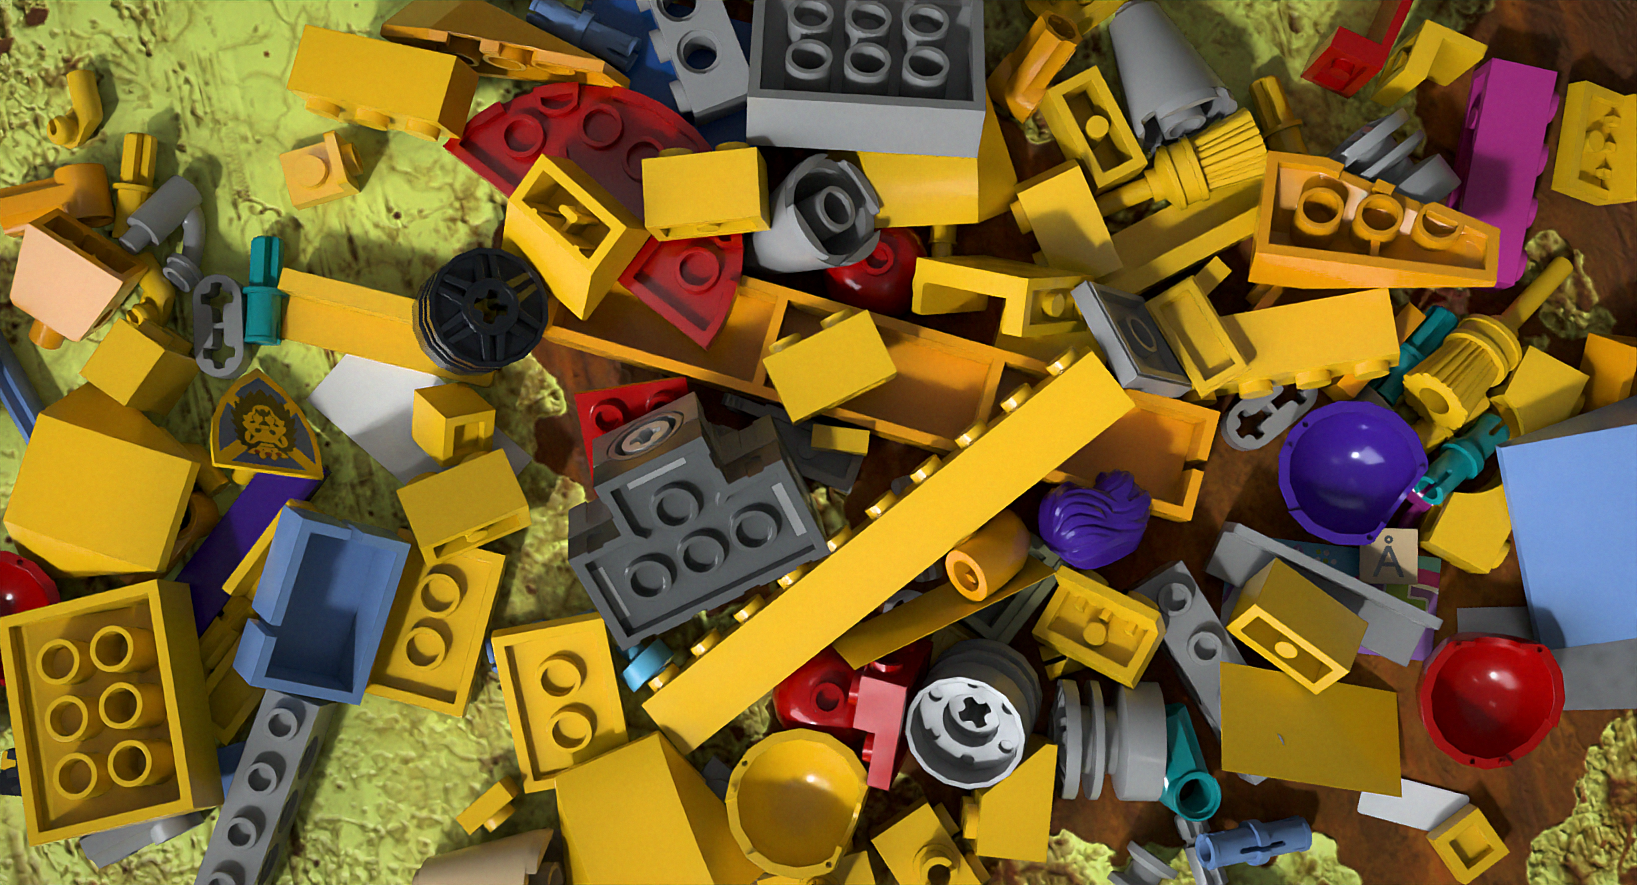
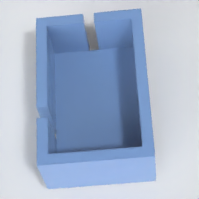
(321, 606)

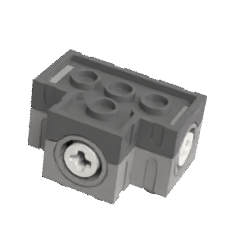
(688, 519)

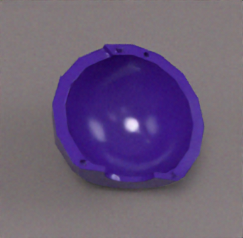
(1349, 470)

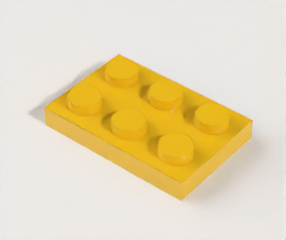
(437, 629)
(559, 694)

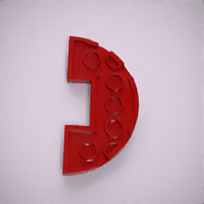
(608, 136)

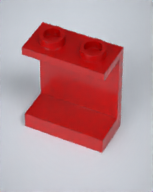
(1350, 60)

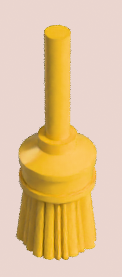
(1194, 167)
(1476, 355)

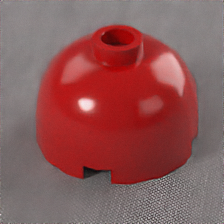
(883, 278)
(818, 697)

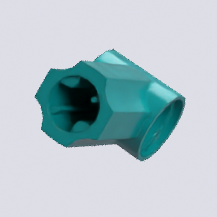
(1184, 764)

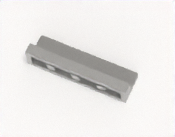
(1393, 624)

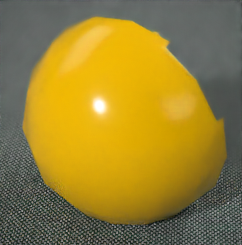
(796, 802)

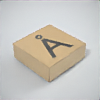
(1390, 558)

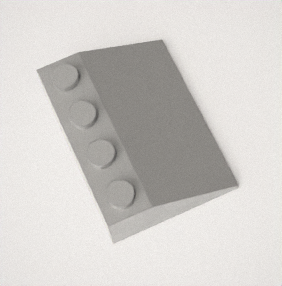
(868, 76)

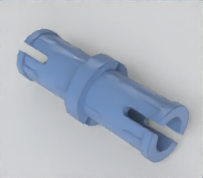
(585, 32)
(1253, 842)

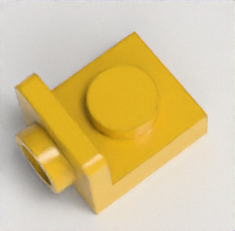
(322, 171)

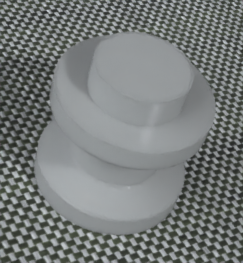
(1143, 869)

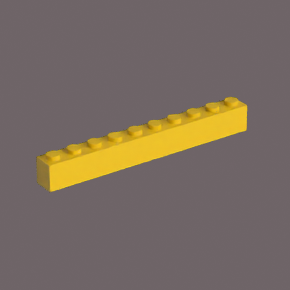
(887, 549)

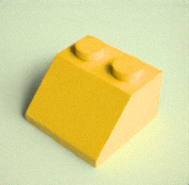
(1015, 813)

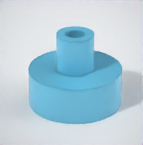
(643, 662)

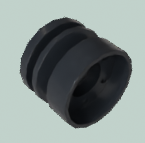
(455, 332)

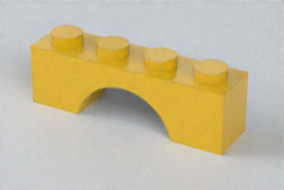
(1474, 526)

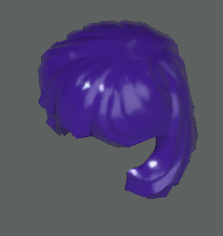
(1097, 522)

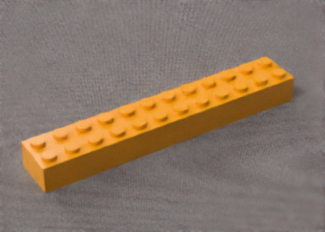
(935, 395)

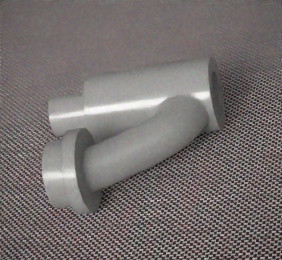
(158, 217)

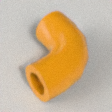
(989, 556)

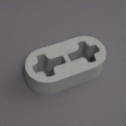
(209, 328)
(1272, 425)

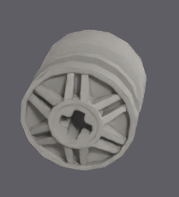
(1376, 155)
(974, 713)
(1113, 740)

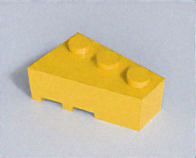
(382, 84)

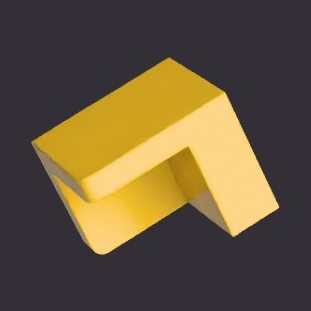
(452, 422)

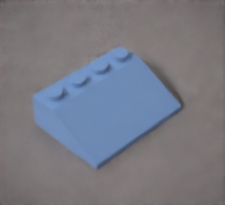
(1577, 524)

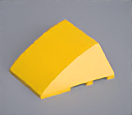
(940, 188)
(99, 490)
(646, 821)

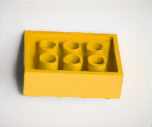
(109, 711)

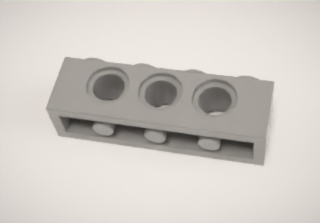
(708, 91)
(1193, 640)
(266, 790)

